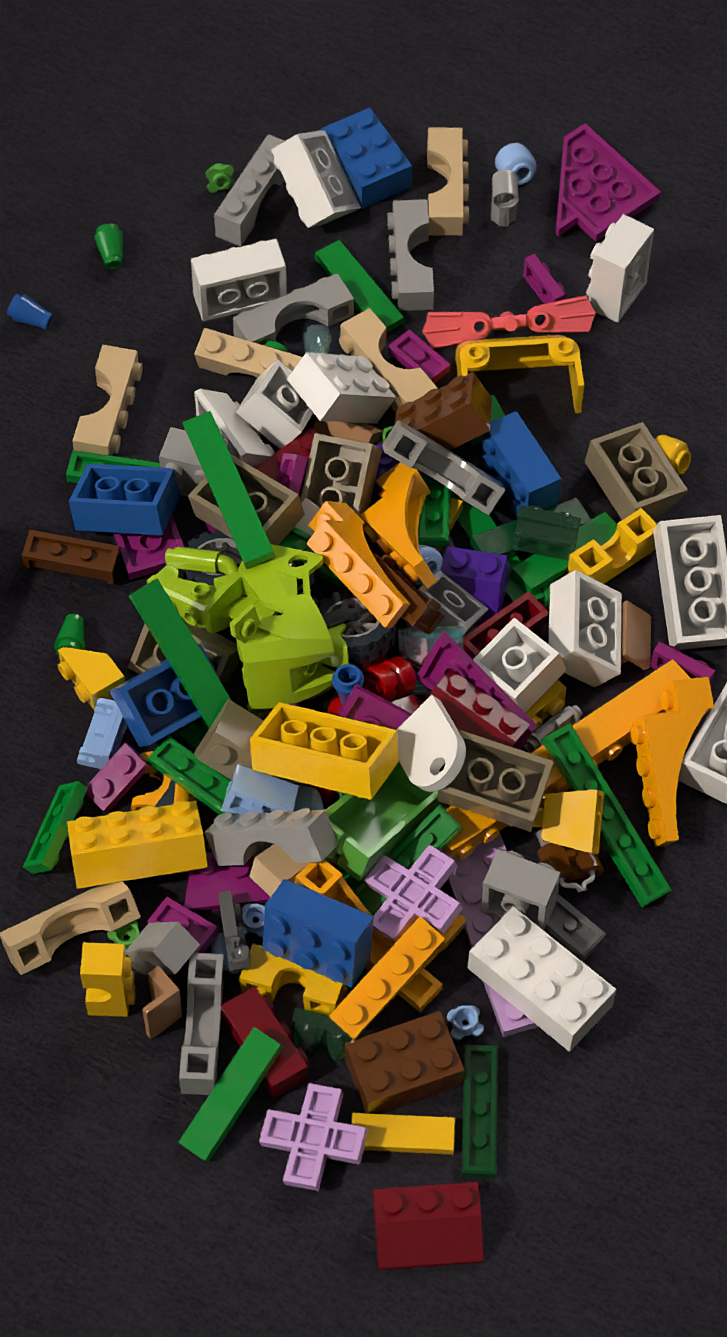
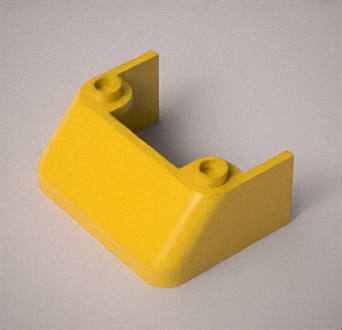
(523, 353)

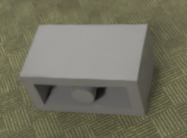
(162, 946)

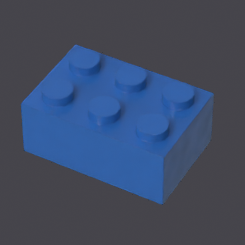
(369, 157)
(519, 464)
(124, 499)
(155, 703)
(317, 933)

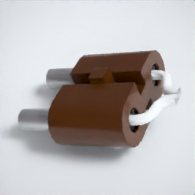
(570, 863)

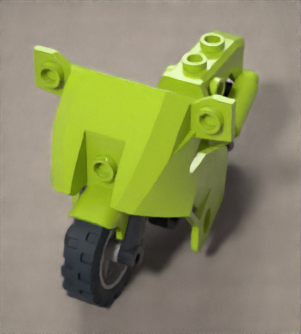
(273, 617)

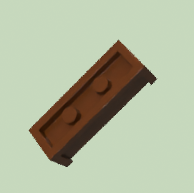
(71, 555)
(421, 613)

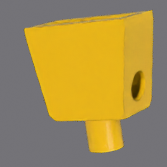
(572, 819)

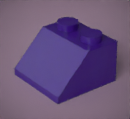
(479, 574)

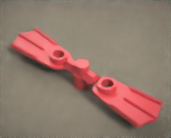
(560, 316)

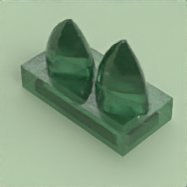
(310, 1028)

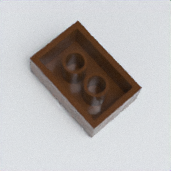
(450, 413)
(404, 1064)

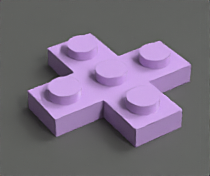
(413, 893)
(313, 1137)

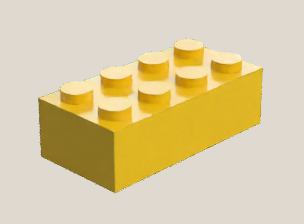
(324, 750)
(136, 844)

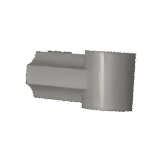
(504, 197)

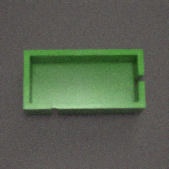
(378, 826)

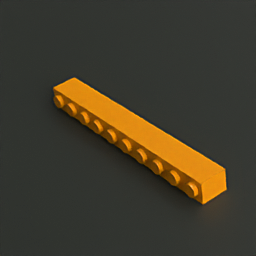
(602, 734)

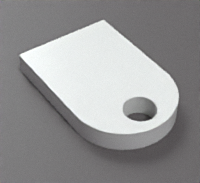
(429, 742)

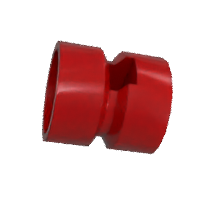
(390, 679)

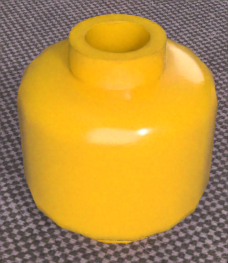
(676, 452)

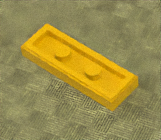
(407, 1133)

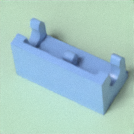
(103, 735)
(258, 792)

